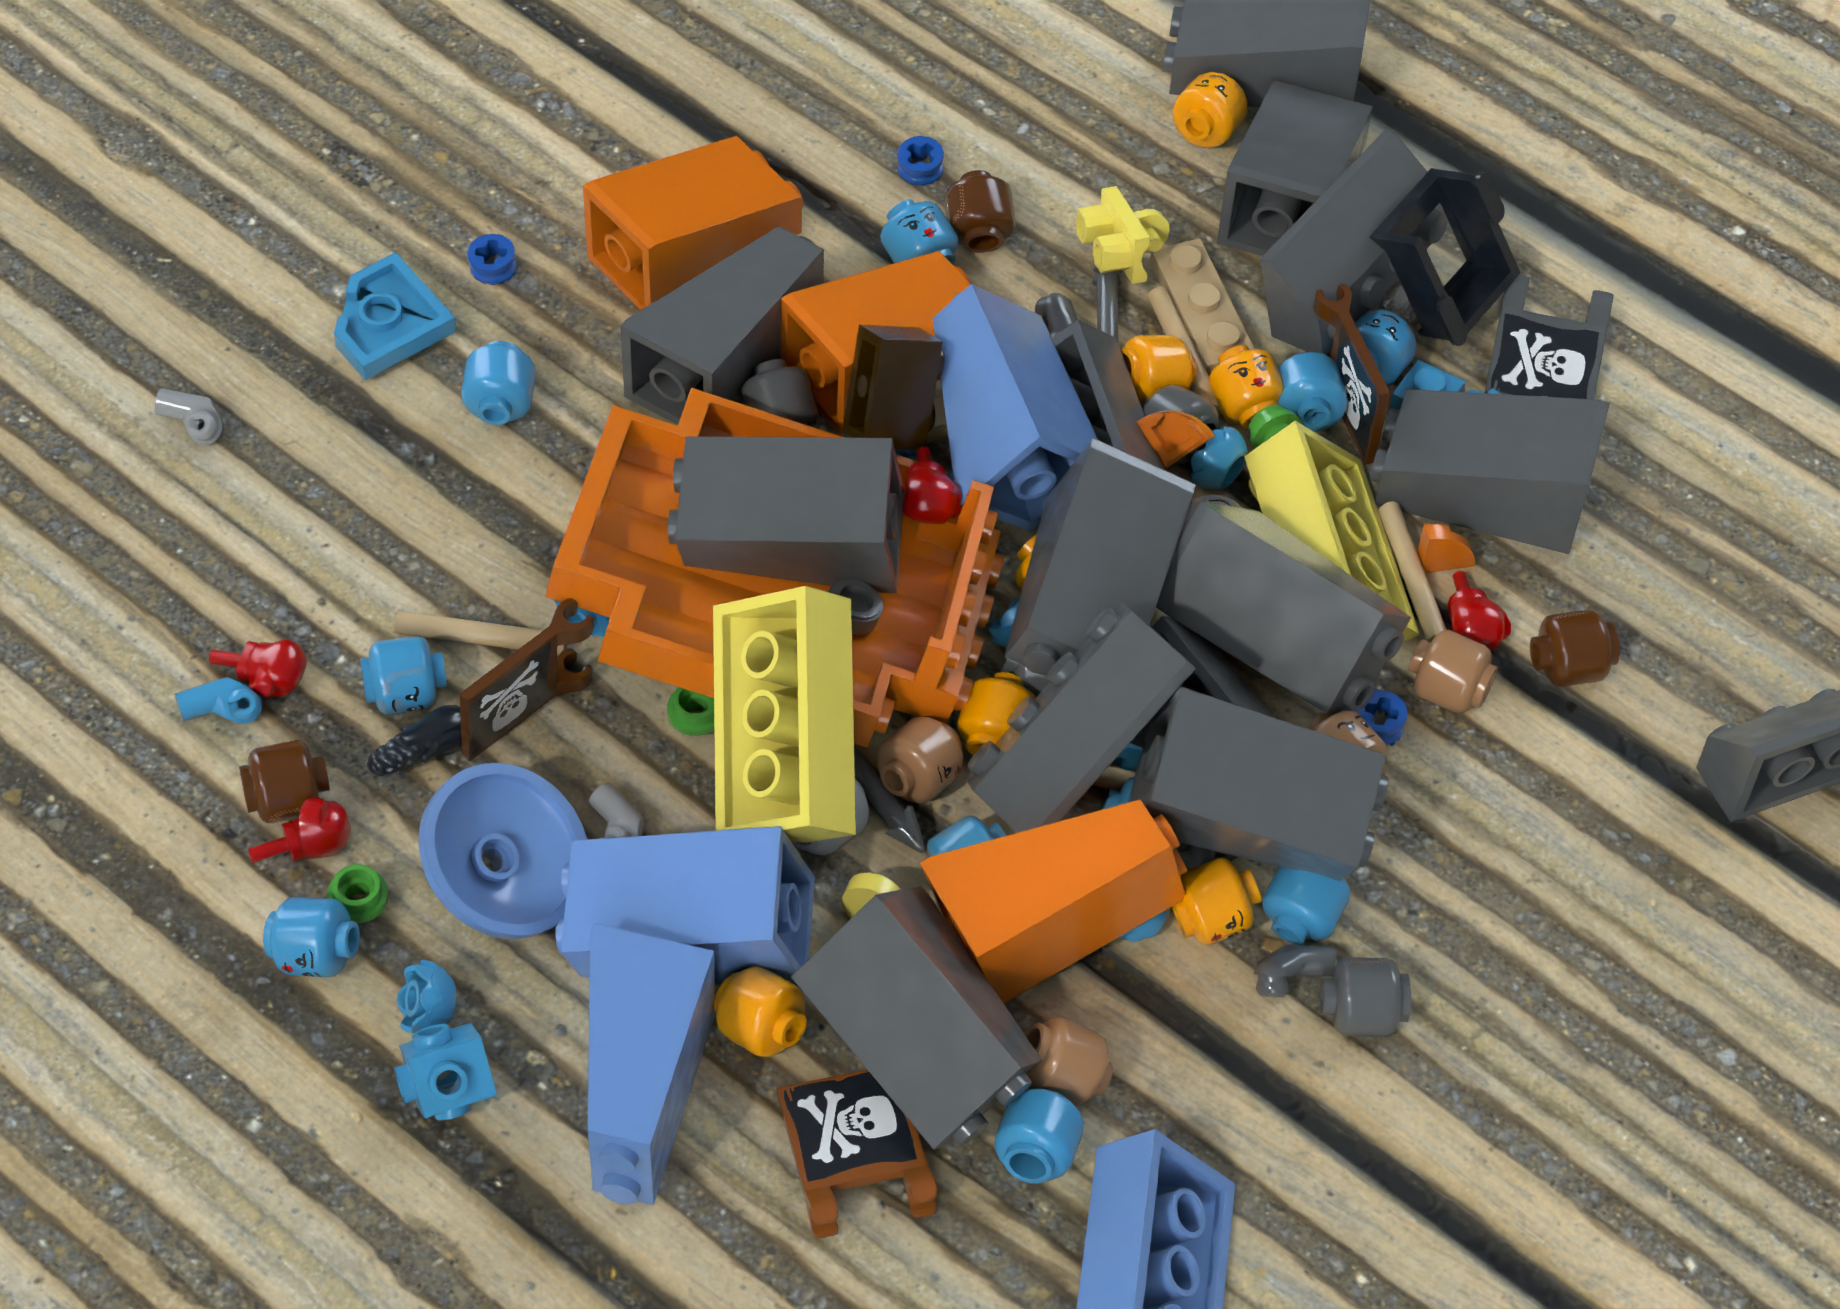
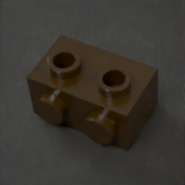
(893, 385)

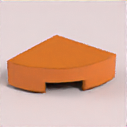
(1174, 434)
(1443, 549)

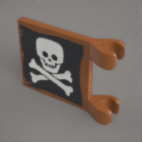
(848, 1137)

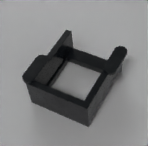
(1489, 269)

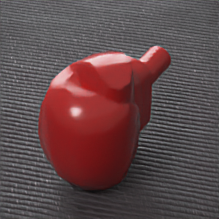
(929, 492)
(1476, 615)
(266, 666)
(315, 834)

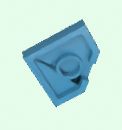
(388, 317)

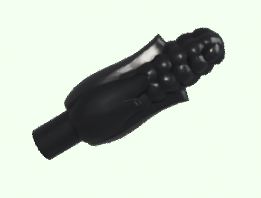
(427, 739)

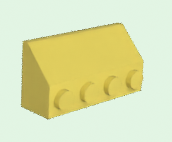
(1327, 504)
(785, 714)

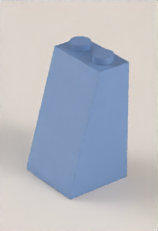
(1007, 404)
(709, 889)
(645, 1046)

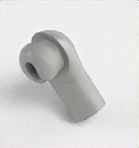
(195, 411)
(621, 816)

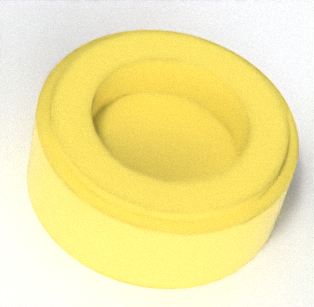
(863, 888)

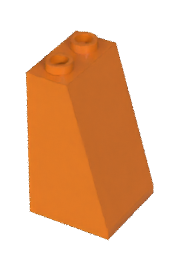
(683, 215)
(824, 319)
(1056, 891)

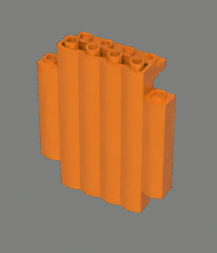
(662, 612)

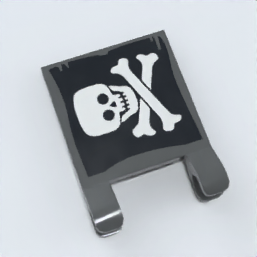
(1547, 353)

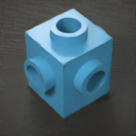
(444, 1071)

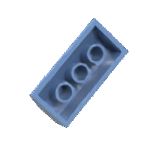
(1155, 1228)

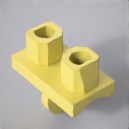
(1120, 234)

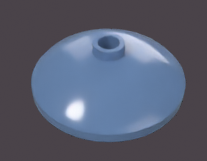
(518, 826)

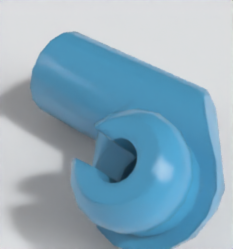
(222, 697)

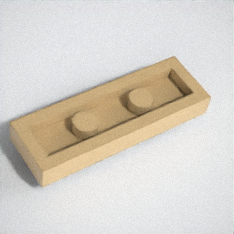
(1200, 299)

